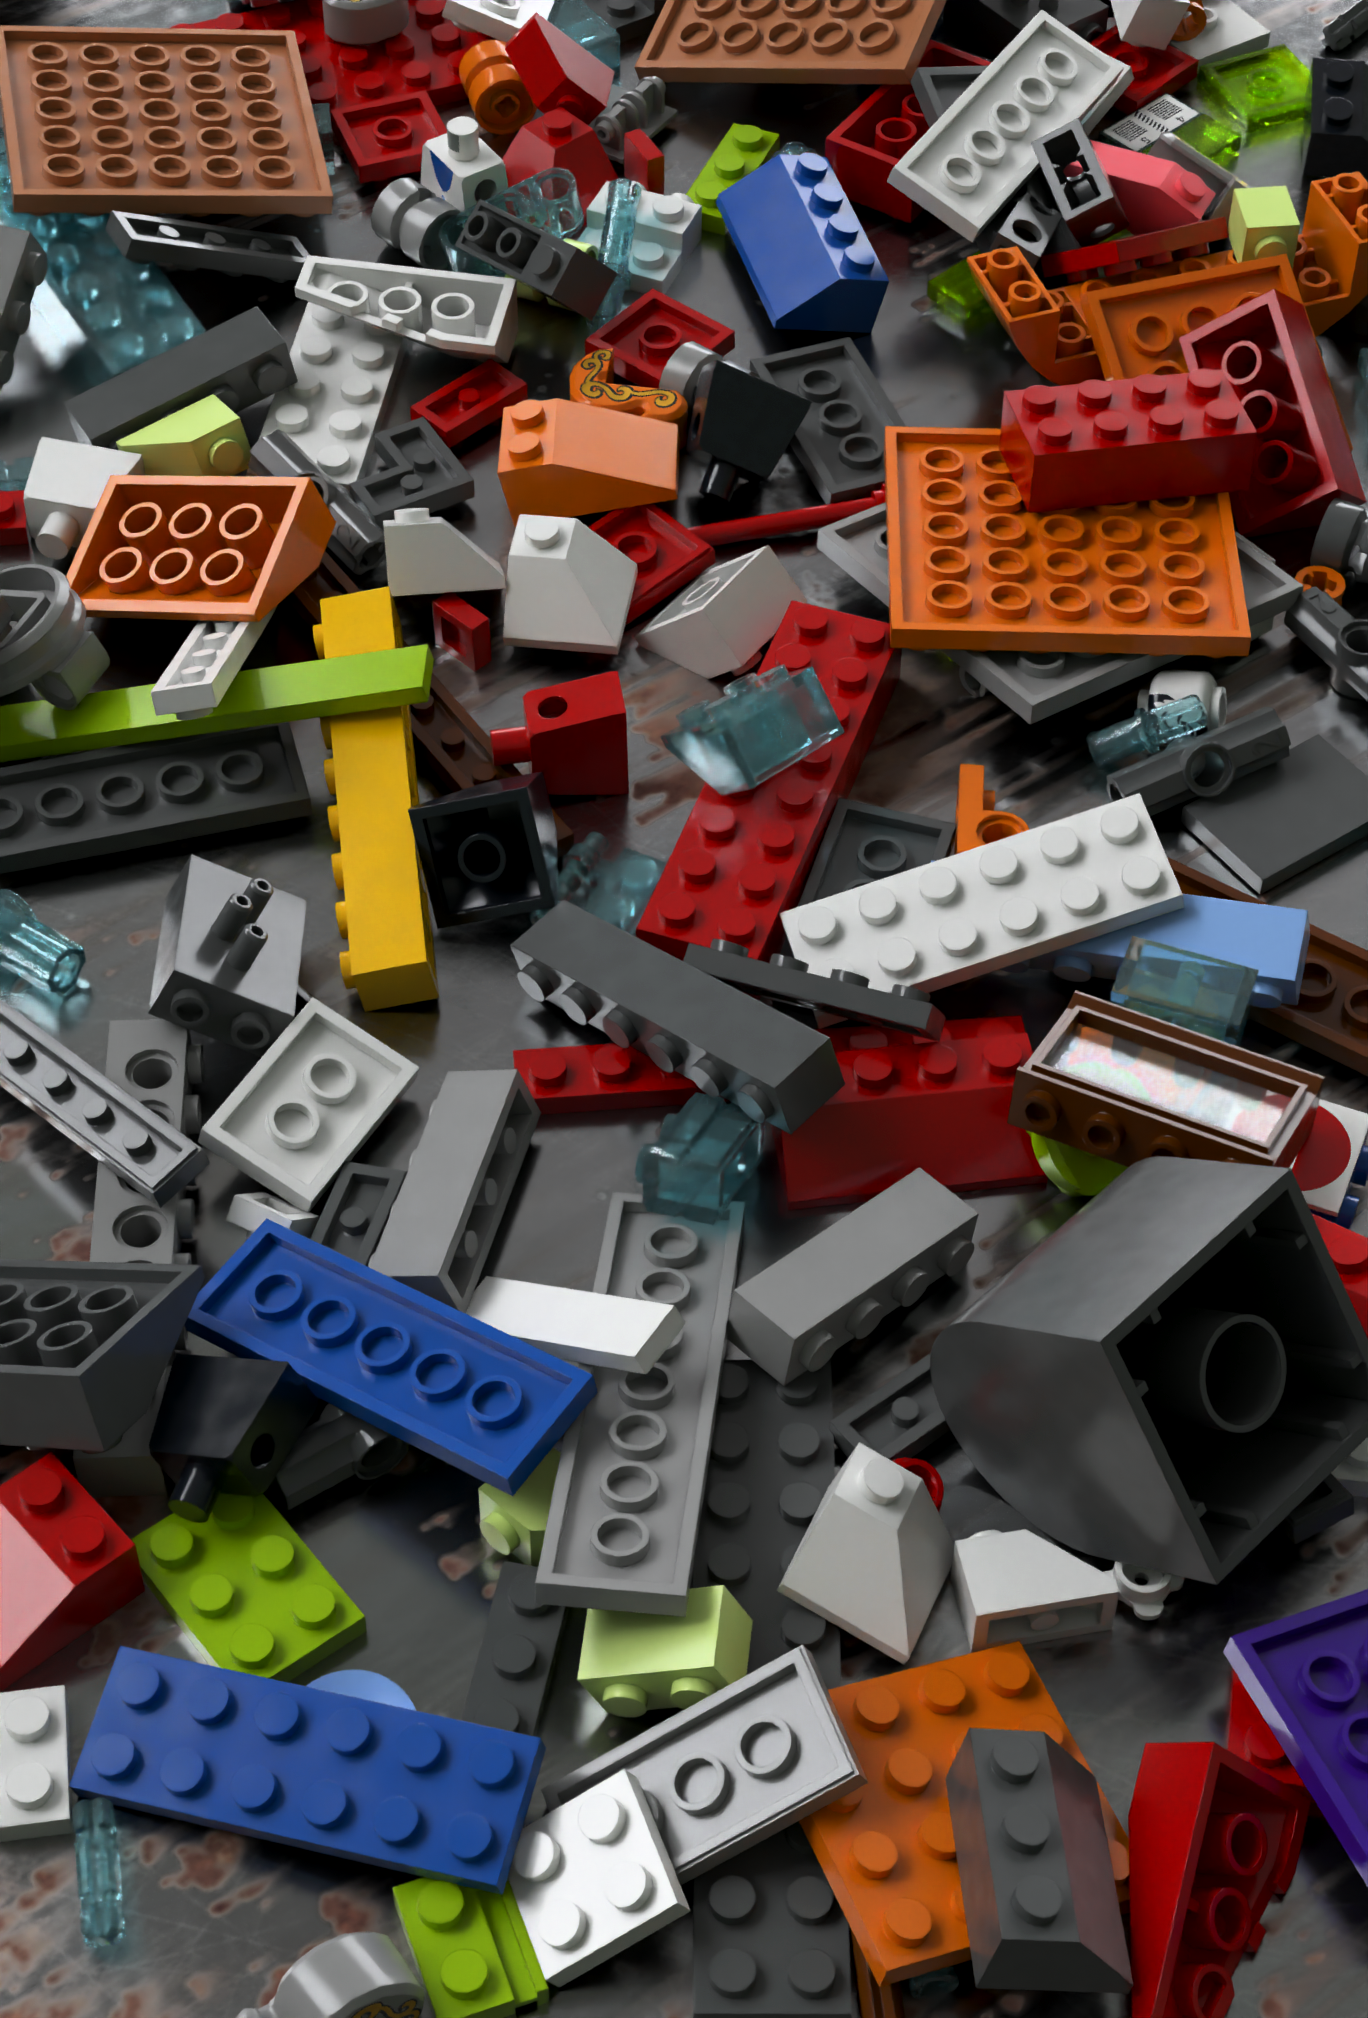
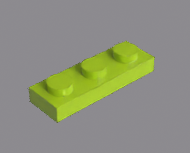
(736, 156)

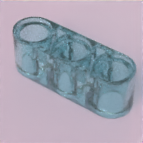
(543, 200)

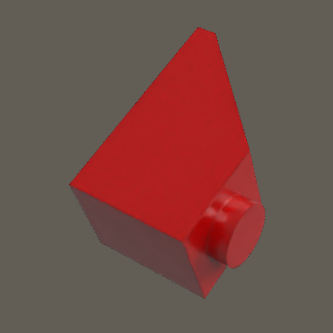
(559, 70)

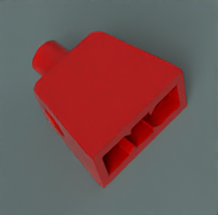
(572, 736)

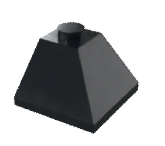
(488, 850)

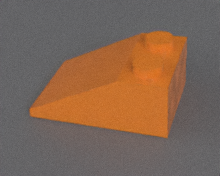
(584, 459)

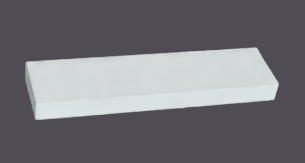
(579, 1323)

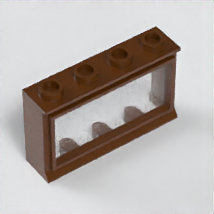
(1155, 1089)

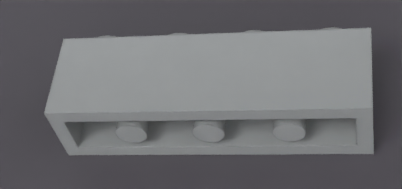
(458, 1185)
(851, 1276)

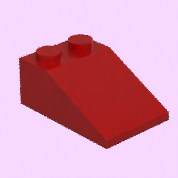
(59, 1566)

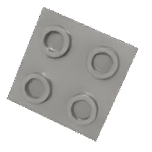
(630, 111)

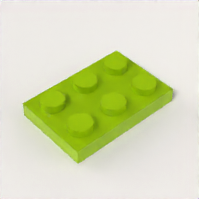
(247, 1589)

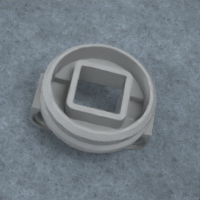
(49, 639)

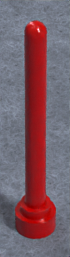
(785, 522)

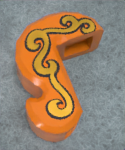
(594, 385)

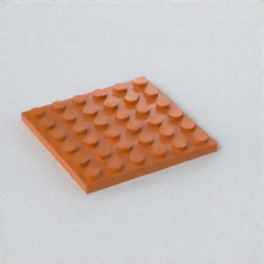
(1085, 579)

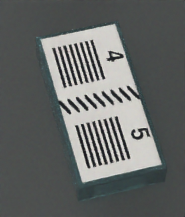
(1146, 124)

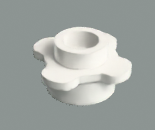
(1147, 1598)

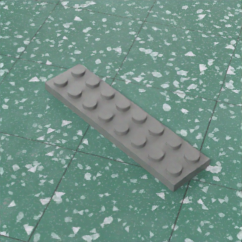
(641, 1448)

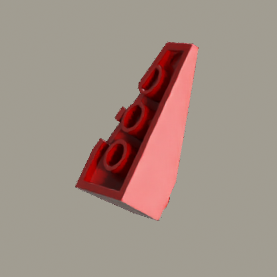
(1203, 1863)

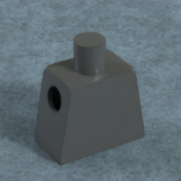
(1084, 200)

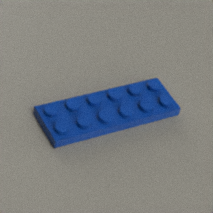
(393, 1355)
(310, 1769)

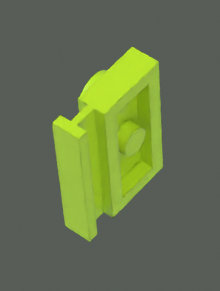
(469, 1949)

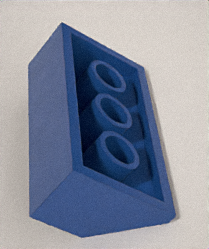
(804, 246)

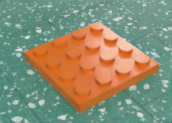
(1141, 322)
(893, 1839)

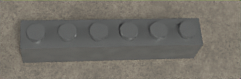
(678, 1016)

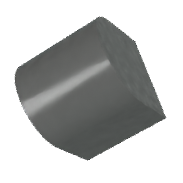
(1163, 1369)

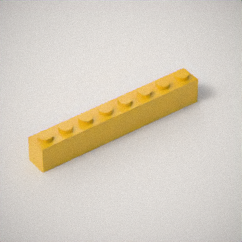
(375, 785)

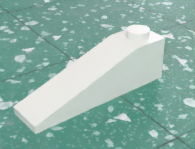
(436, 308)

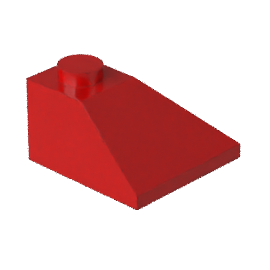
(564, 143)

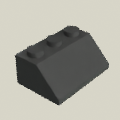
(1034, 1866)

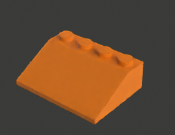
(199, 546)

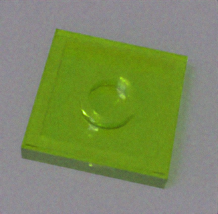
(1258, 87)

